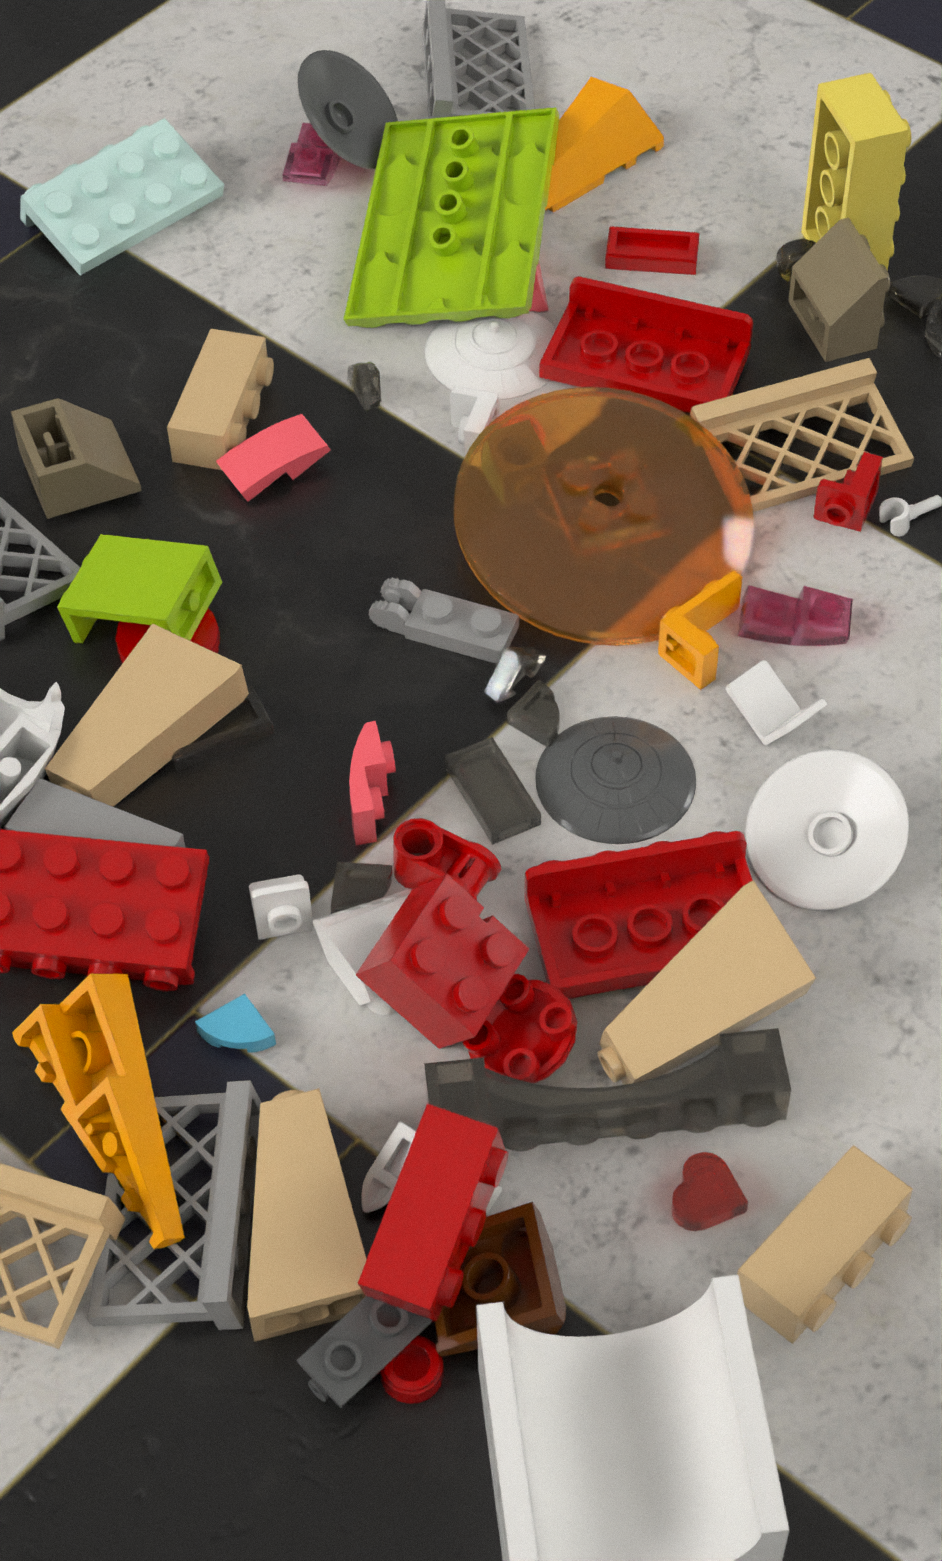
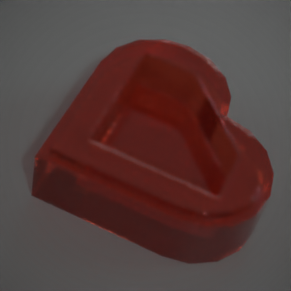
(706, 1193)

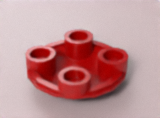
(526, 1031)

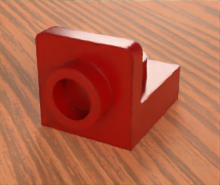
(849, 502)

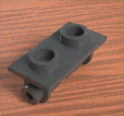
(359, 1348)

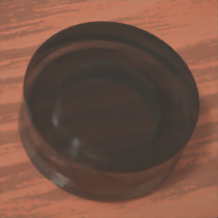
(790, 254)

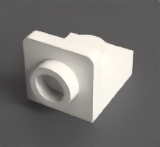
(472, 412)

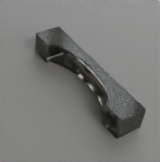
(732, 1085)

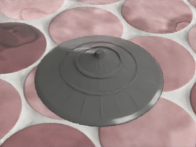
(345, 106)
(615, 780)

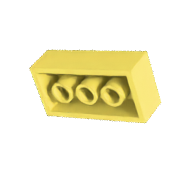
(856, 163)

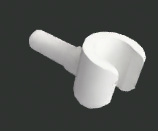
(903, 513)

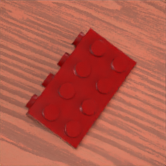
(647, 344)
(99, 907)
(629, 912)

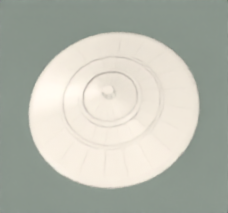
(490, 353)
(827, 829)

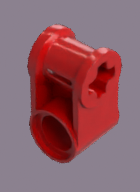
(443, 855)

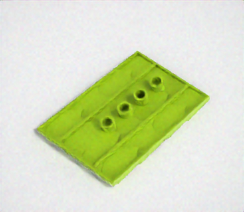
(454, 219)

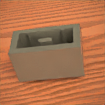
(840, 293)
(72, 456)

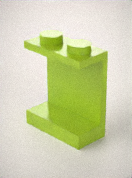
(141, 585)

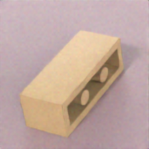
(219, 398)
(825, 1245)

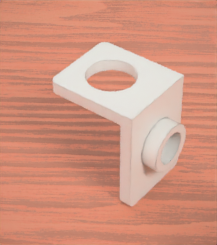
(768, 703)
(281, 906)

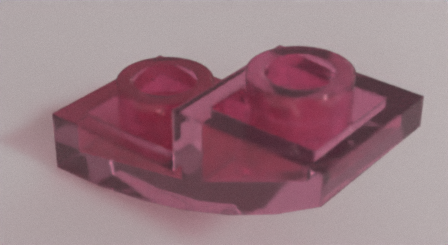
(310, 159)
(809, 620)

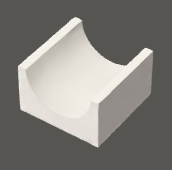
(632, 1439)

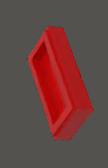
(652, 250)

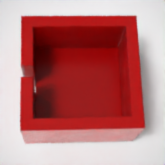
(442, 962)

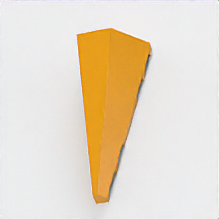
(594, 137)
(100, 1068)

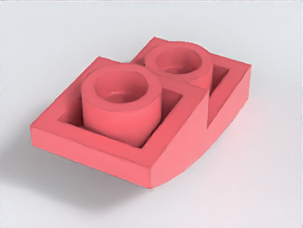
(266, 456)
(368, 782)

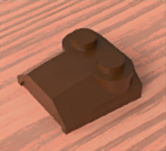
(509, 1266)

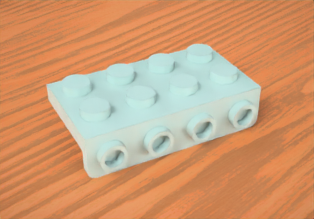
(120, 196)

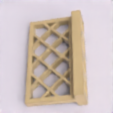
(793, 401)
(67, 1212)

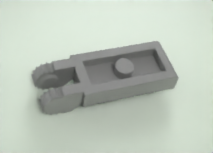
(444, 620)

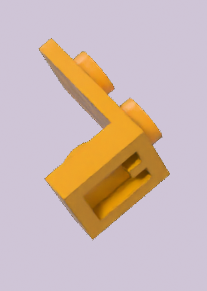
(684, 629)

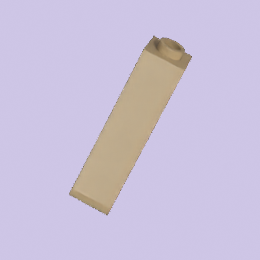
(147, 711)
(716, 985)
(303, 1222)

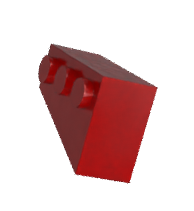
(434, 1213)

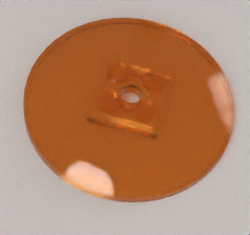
(591, 567)

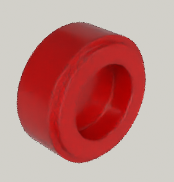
(414, 1372)

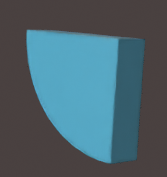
(237, 1027)

